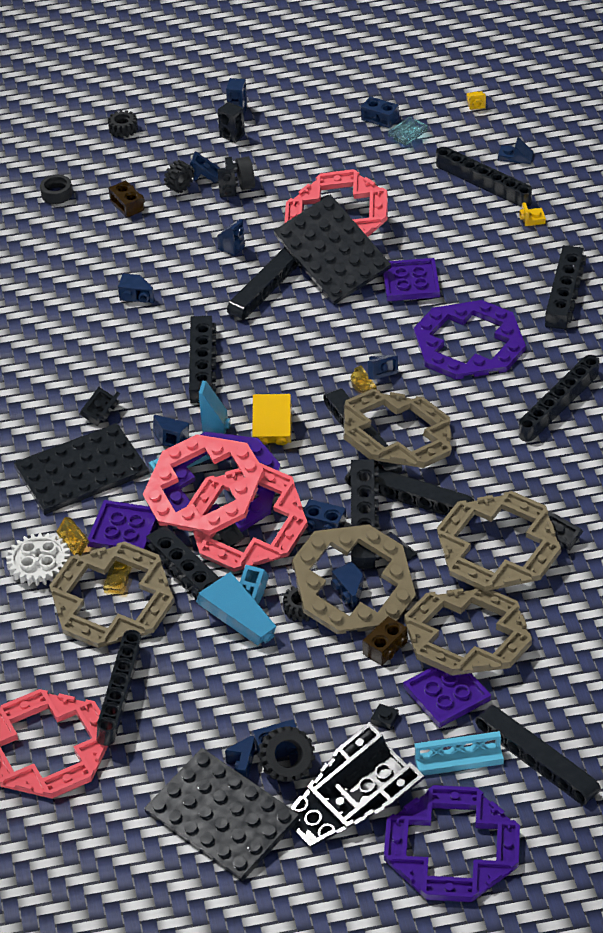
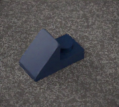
(519, 154)
(203, 166)
(382, 366)
(242, 755)

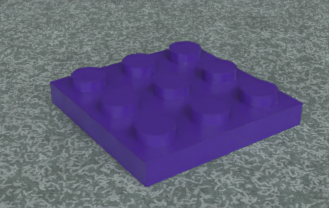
(411, 280)
(121, 523)
(446, 695)

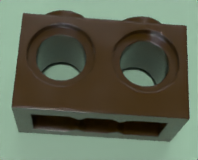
(126, 199)
(385, 641)

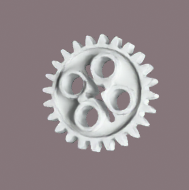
(37, 558)

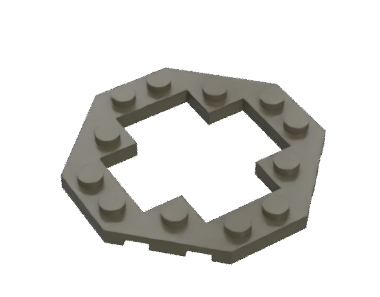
(438, 432)
(343, 540)
(101, 561)
(508, 573)
(476, 659)

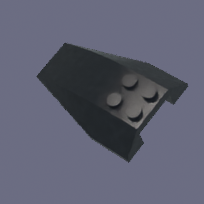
(353, 786)

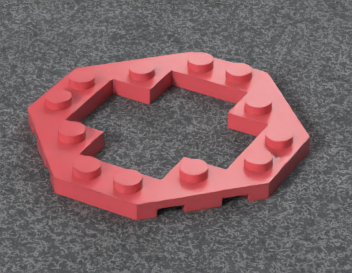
(362, 188)
(188, 517)
(257, 550)
(62, 707)

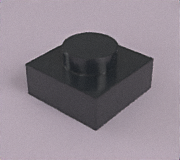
(231, 535)
(384, 716)

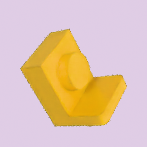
(476, 100)
(532, 216)

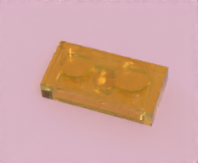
(72, 536)
(117, 578)

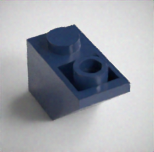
(232, 238)
(135, 289)
(170, 430)
(349, 583)

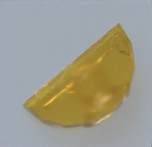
(360, 380)

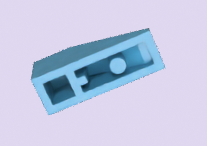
(213, 412)
(254, 581)

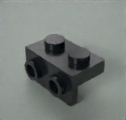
(227, 180)
(98, 406)
(565, 532)

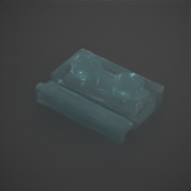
(408, 131)

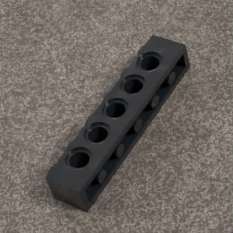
(564, 287)
(201, 355)
(363, 485)
(180, 561)

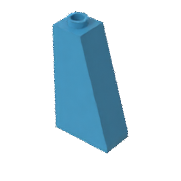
(237, 608)

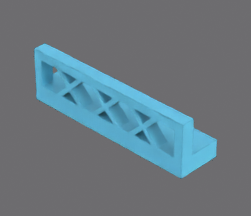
(458, 756)

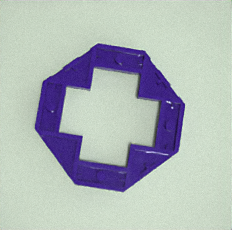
(478, 365)
(258, 509)
(485, 872)

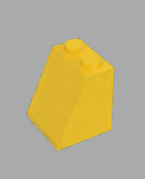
(272, 418)

